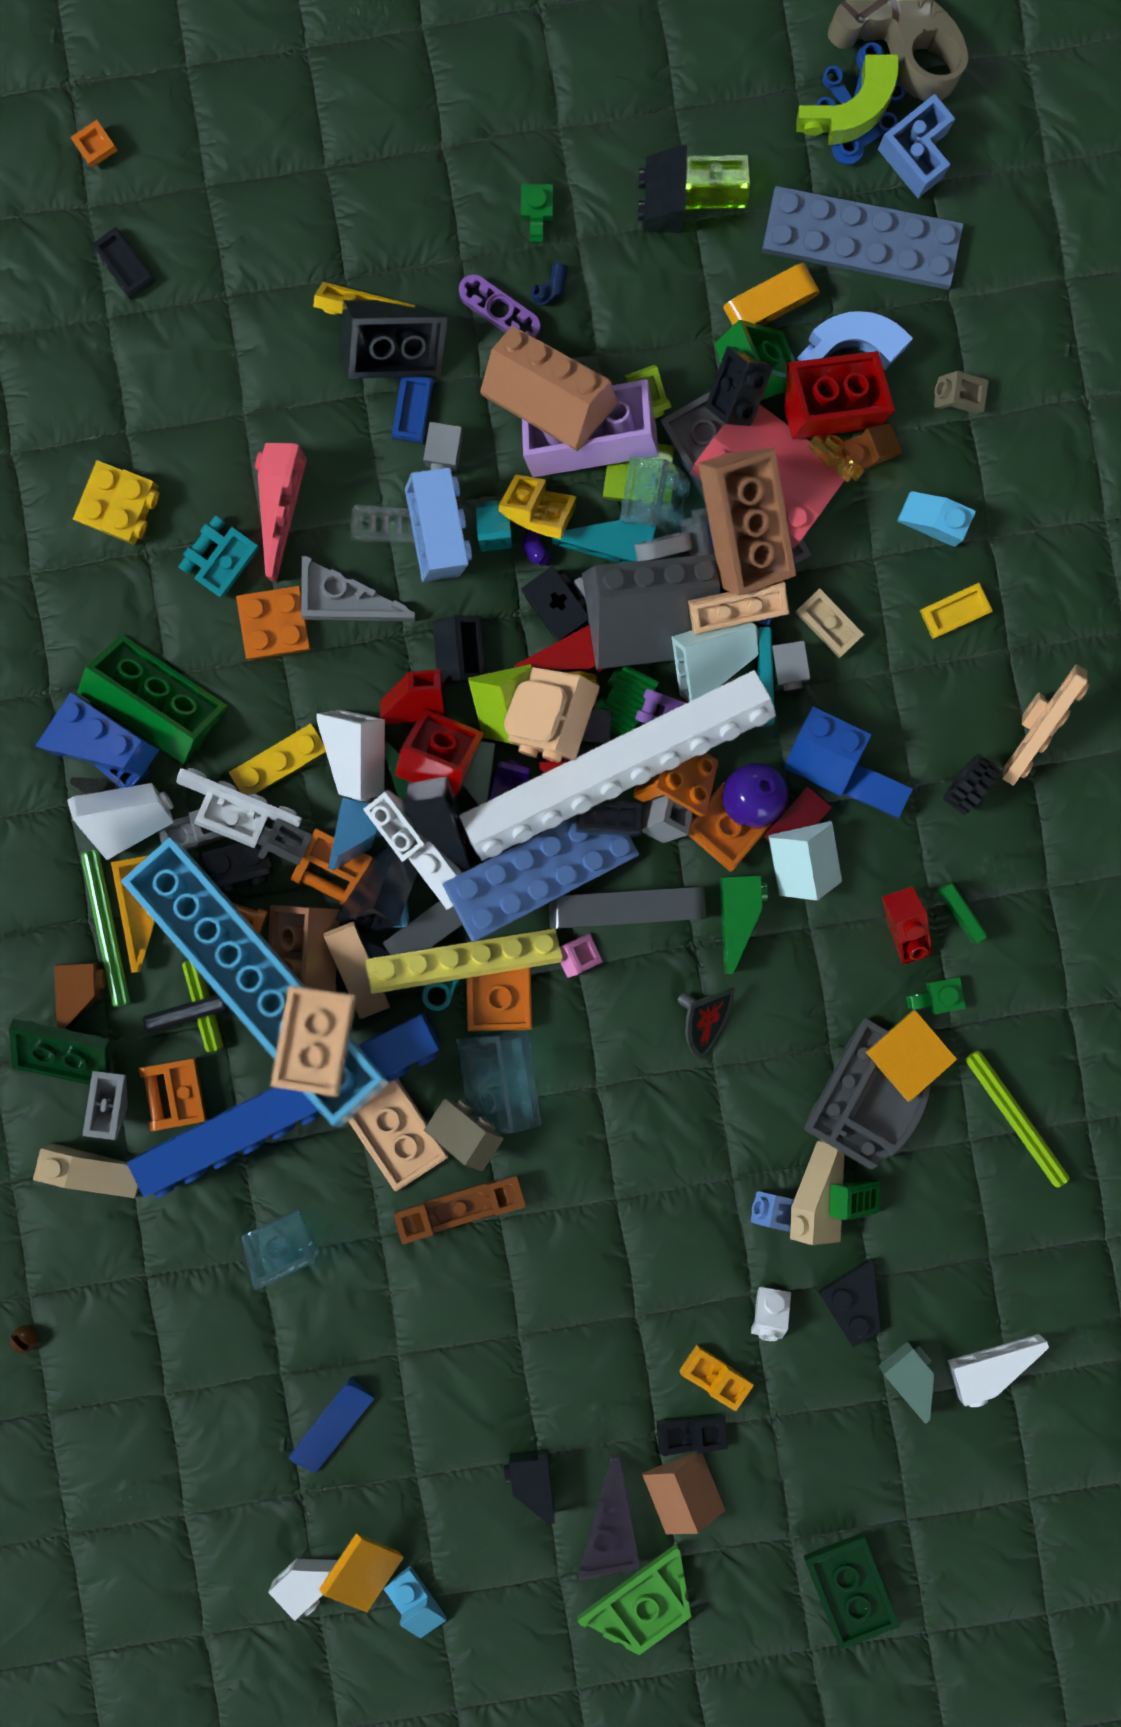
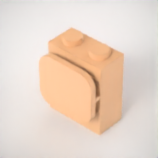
(550, 714)

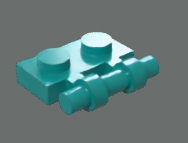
(226, 561)

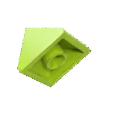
(492, 699)

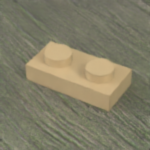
(829, 623)

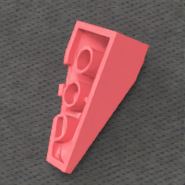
(279, 482)

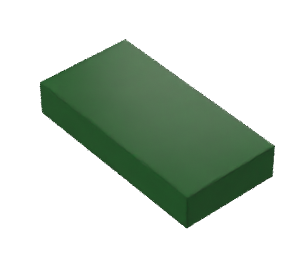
(962, 913)

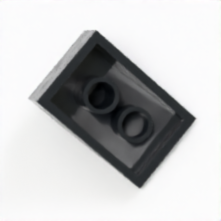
(390, 340)

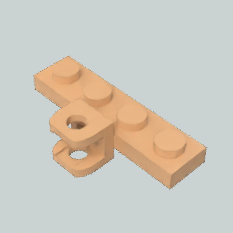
(1043, 720)

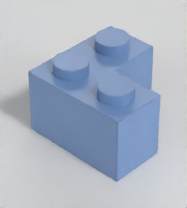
(911, 146)

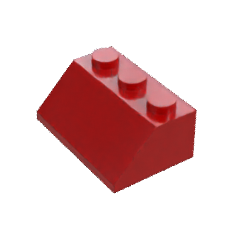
(836, 395)

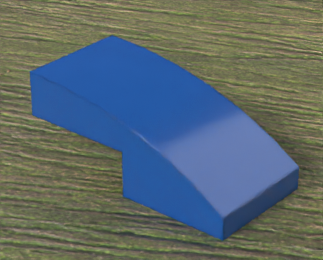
(877, 791)

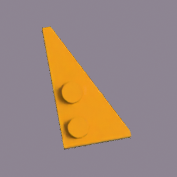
(135, 919)

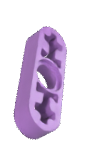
(476, 302)

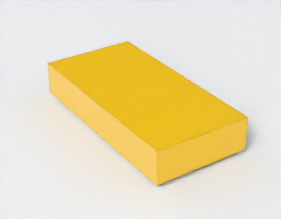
(956, 610)

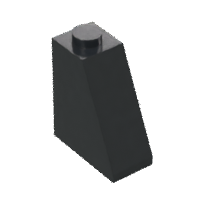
(380, 893)

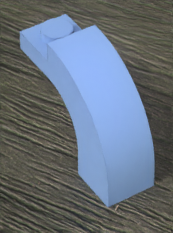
(858, 331)

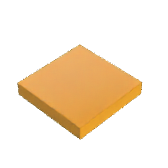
(911, 1055)
(361, 1573)

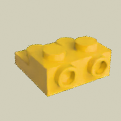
(117, 502)

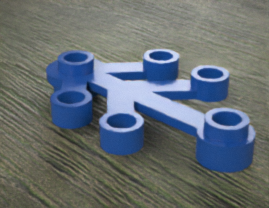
(842, 96)

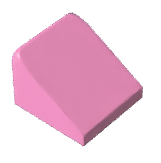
(579, 955)

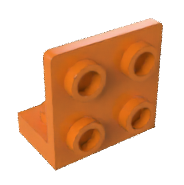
(687, 784)

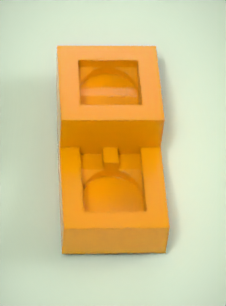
(716, 1377)

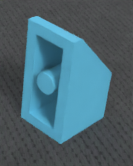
(936, 517)

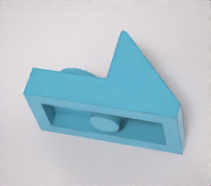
(417, 1606)

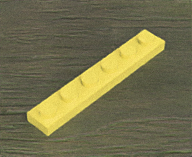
(463, 961)

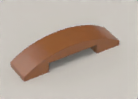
(459, 1208)

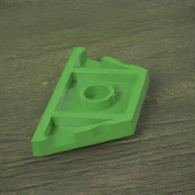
(644, 1605)

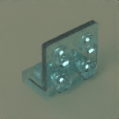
(654, 494)

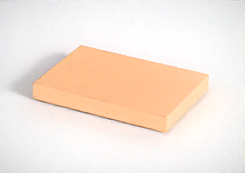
(313, 1041)
(396, 1137)

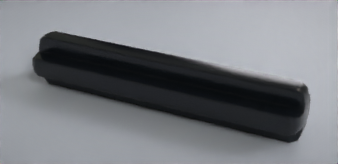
(184, 1013)

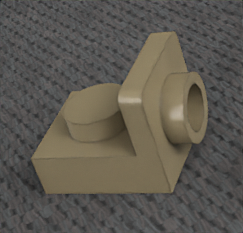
(961, 392)

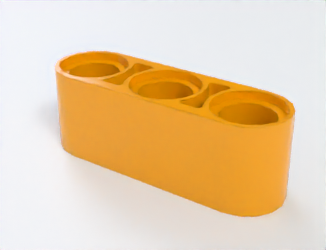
(773, 297)

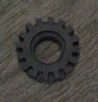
(971, 784)

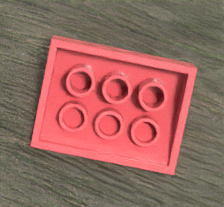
(804, 478)

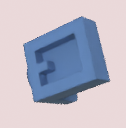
(772, 1211)

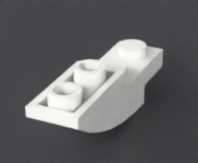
(407, 842)

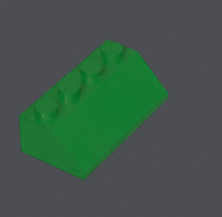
(151, 698)

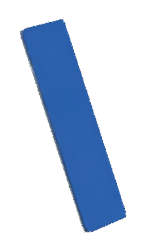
(331, 1426)

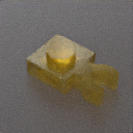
(832, 452)

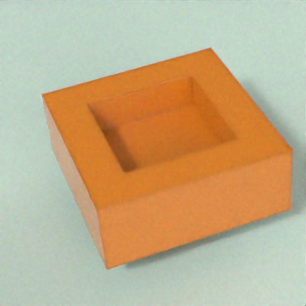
(94, 143)

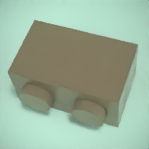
(464, 1134)

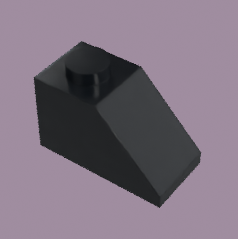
(532, 1482)

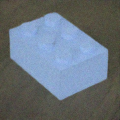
(437, 524)

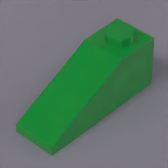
(740, 909)

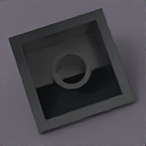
(664, 191)

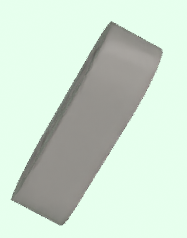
(663, 546)

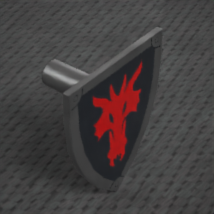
(705, 1019)

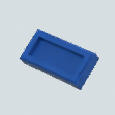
(412, 409)

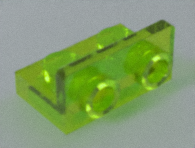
(717, 182)

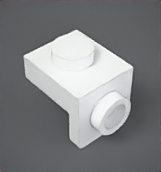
(771, 1314)

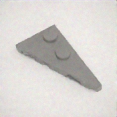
(333, 597)

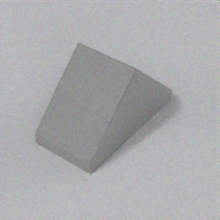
(105, 1105)

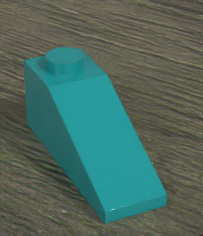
(606, 540)

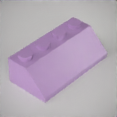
(623, 434)

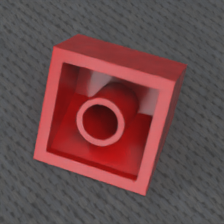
(437, 750)

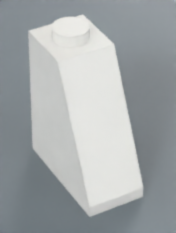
(354, 752)
(121, 816)

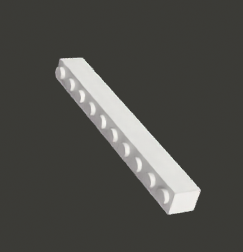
(618, 765)

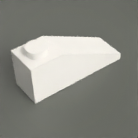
(990, 1371)

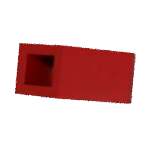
(411, 695)
(908, 925)

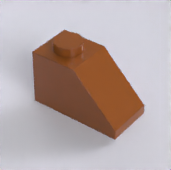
(76, 990)

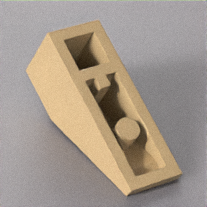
(84, 1171)
(811, 1204)

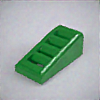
(854, 1199)

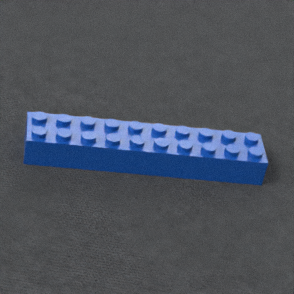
(270, 1113)

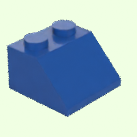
(827, 751)

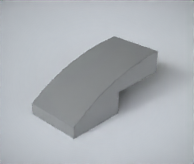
(188, 833)

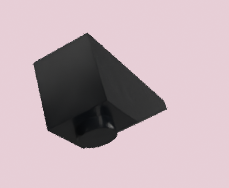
(438, 820)

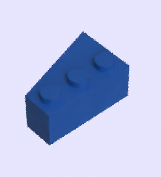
(96, 738)

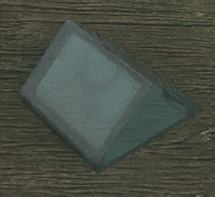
(279, 1249)

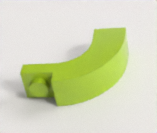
(861, 113)

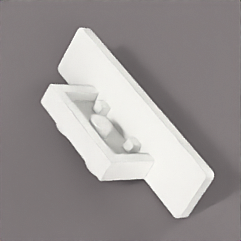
(232, 812)

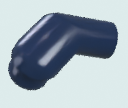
(553, 289)

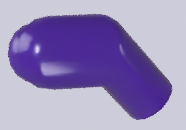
(535, 549)

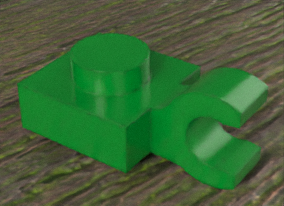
(536, 208)
(942, 996)

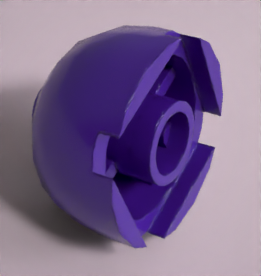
(755, 795)

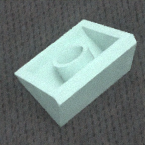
(806, 861)

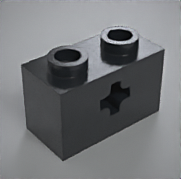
(540, 594)

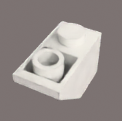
(299, 1585)

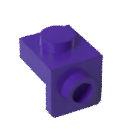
(507, 777)

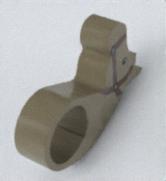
(905, 27)

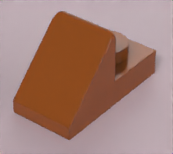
(874, 446)

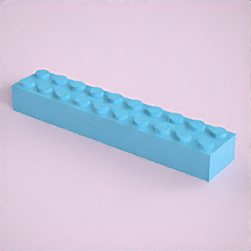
(237, 963)

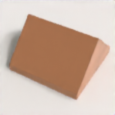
(684, 1494)

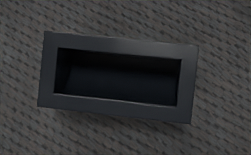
(458, 648)

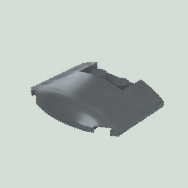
(860, 1106)

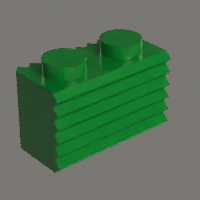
(625, 698)

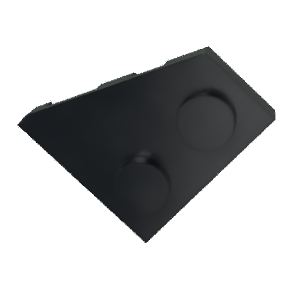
(854, 1302)

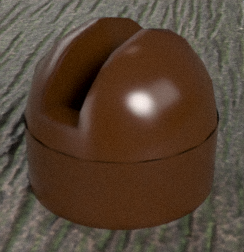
(27, 1335)

